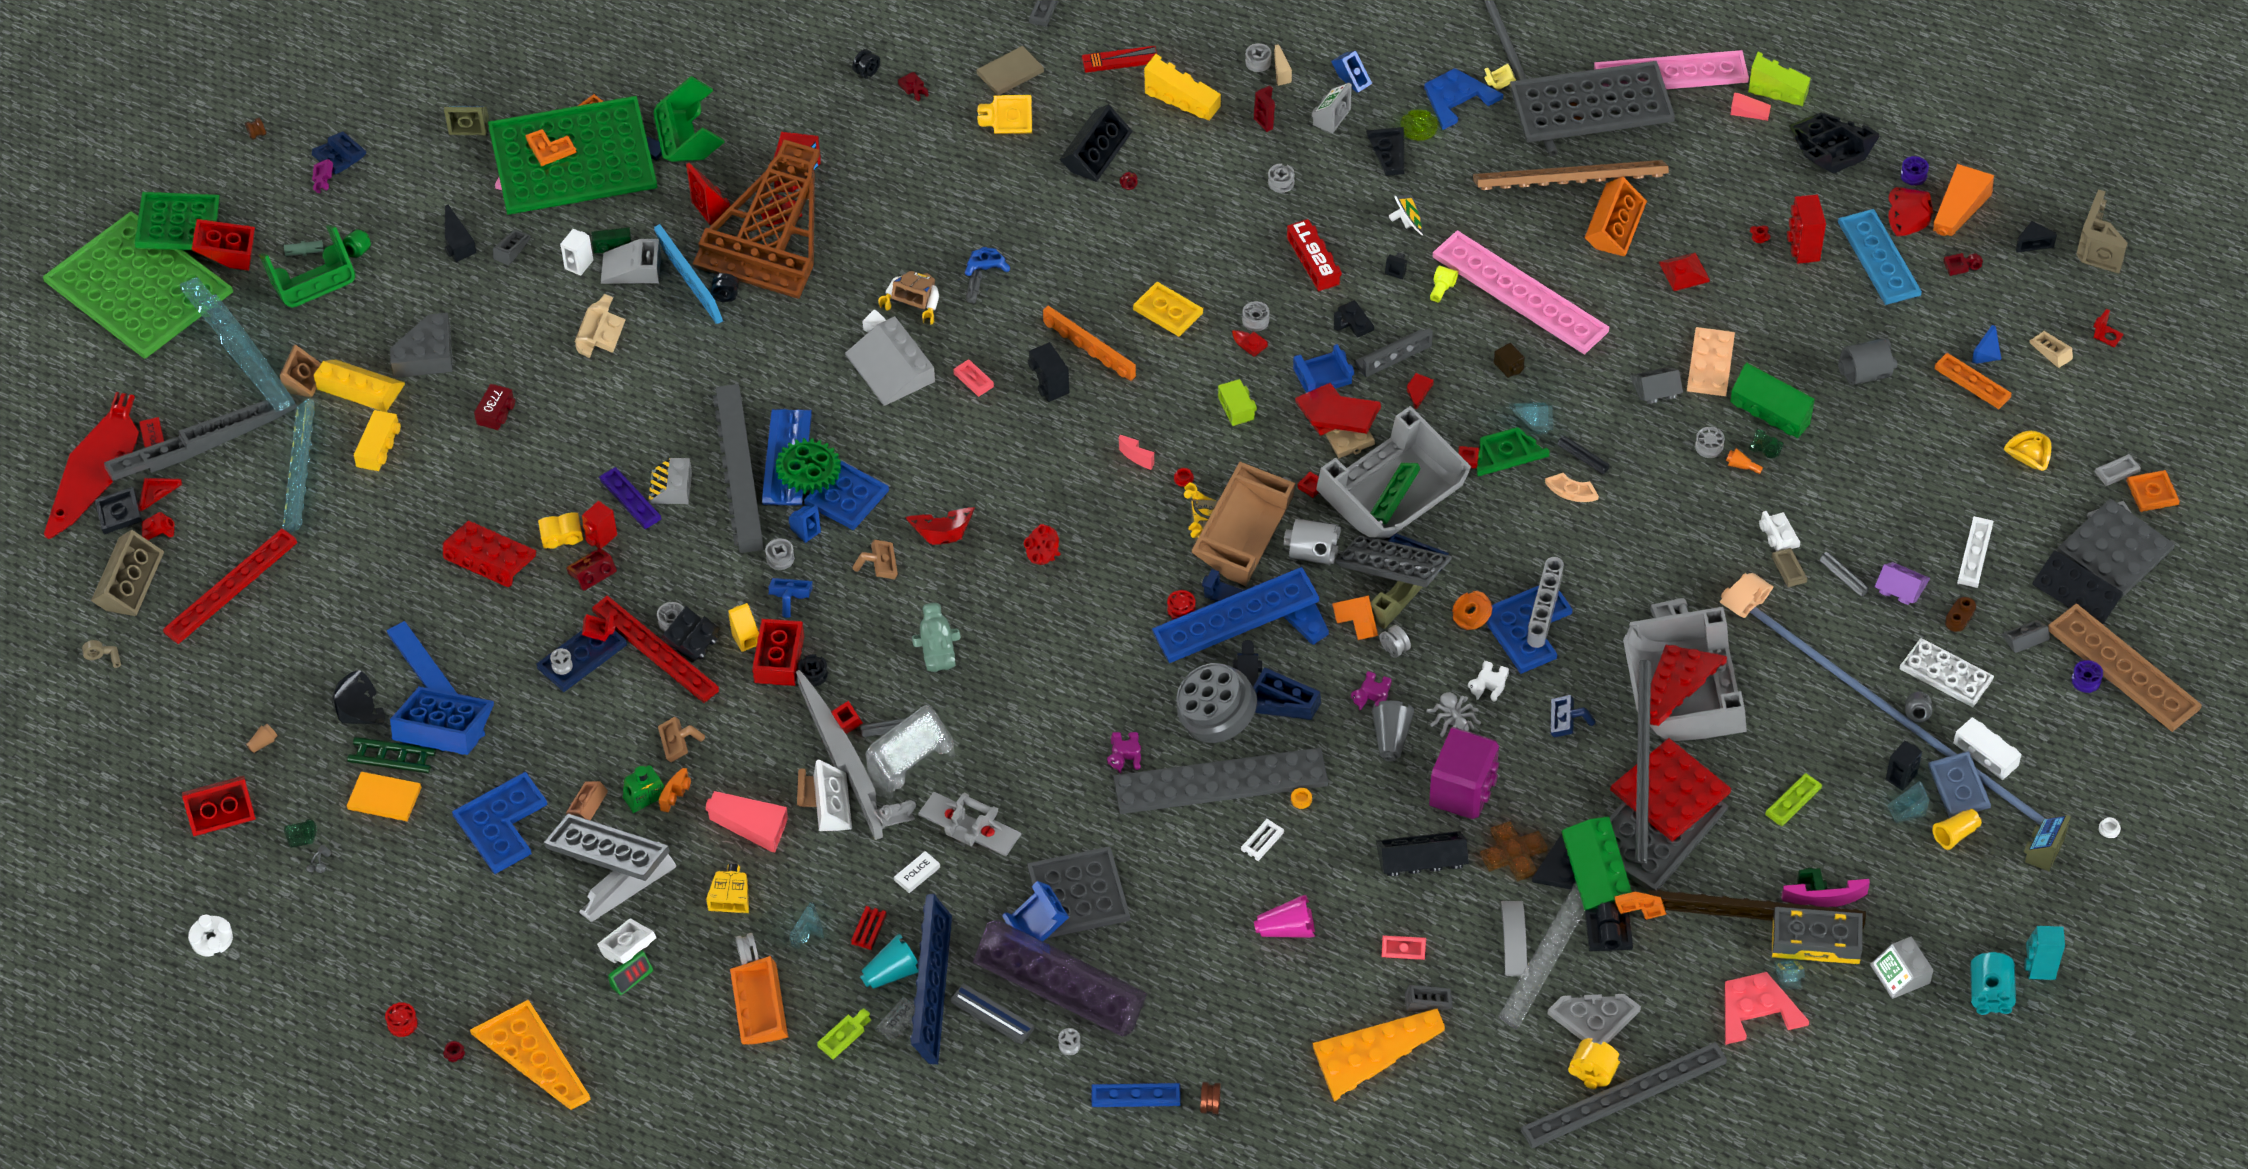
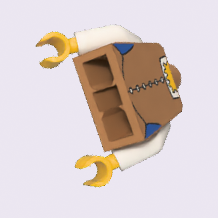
(914, 290)

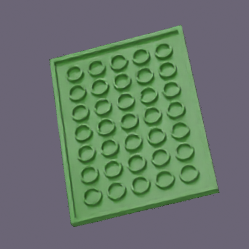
(132, 288)

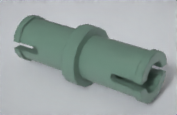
(303, 248)

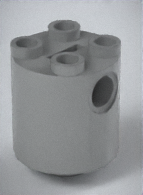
(1313, 541)

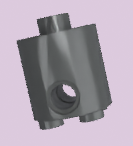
(1867, 361)

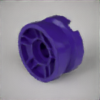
(1914, 170)
(2087, 669)

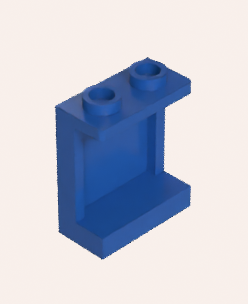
(1323, 370)
(1039, 914)

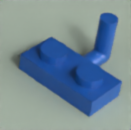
(786, 588)

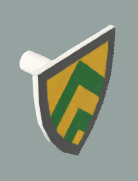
(1408, 212)

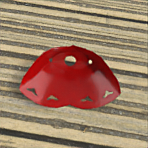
(1913, 210)
(942, 529)

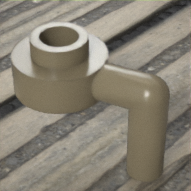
(94, 650)

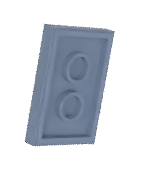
(1959, 784)

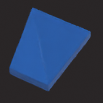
(1988, 348)

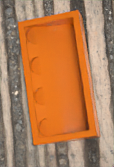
(759, 1002)

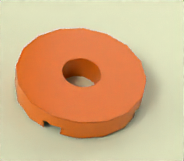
(1478, 617)

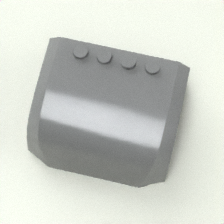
(1357, 488)
(1717, 705)

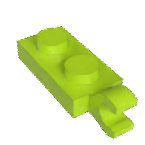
(844, 1034)

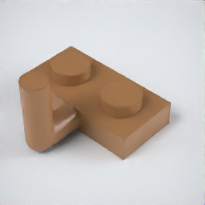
(883, 559)

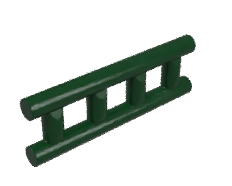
(383, 746)

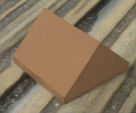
(299, 373)

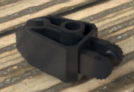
(1248, 662)

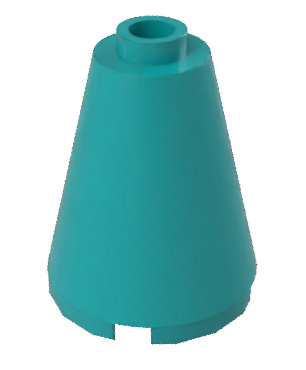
(890, 964)

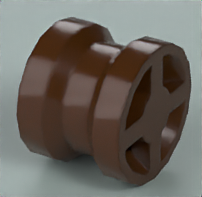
(255, 128)

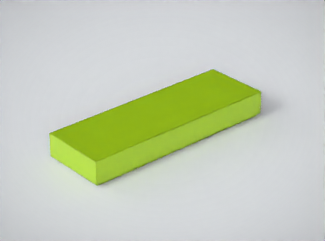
(1793, 799)

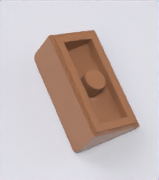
(588, 800)

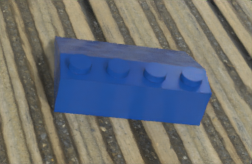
(441, 720)

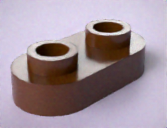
(1961, 612)

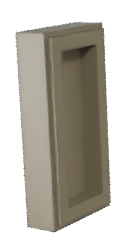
(1789, 567)

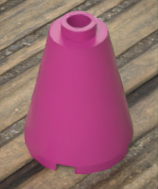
(1287, 920)

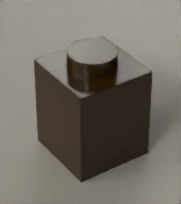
(1509, 360)

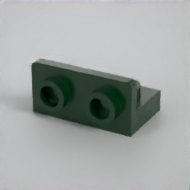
(610, 239)

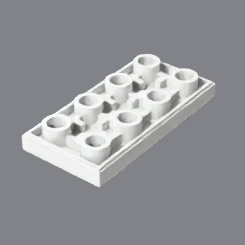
(1946, 672)

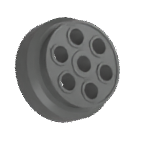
(1215, 702)

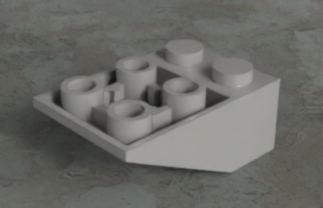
(632, 263)

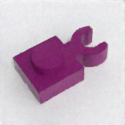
(321, 173)

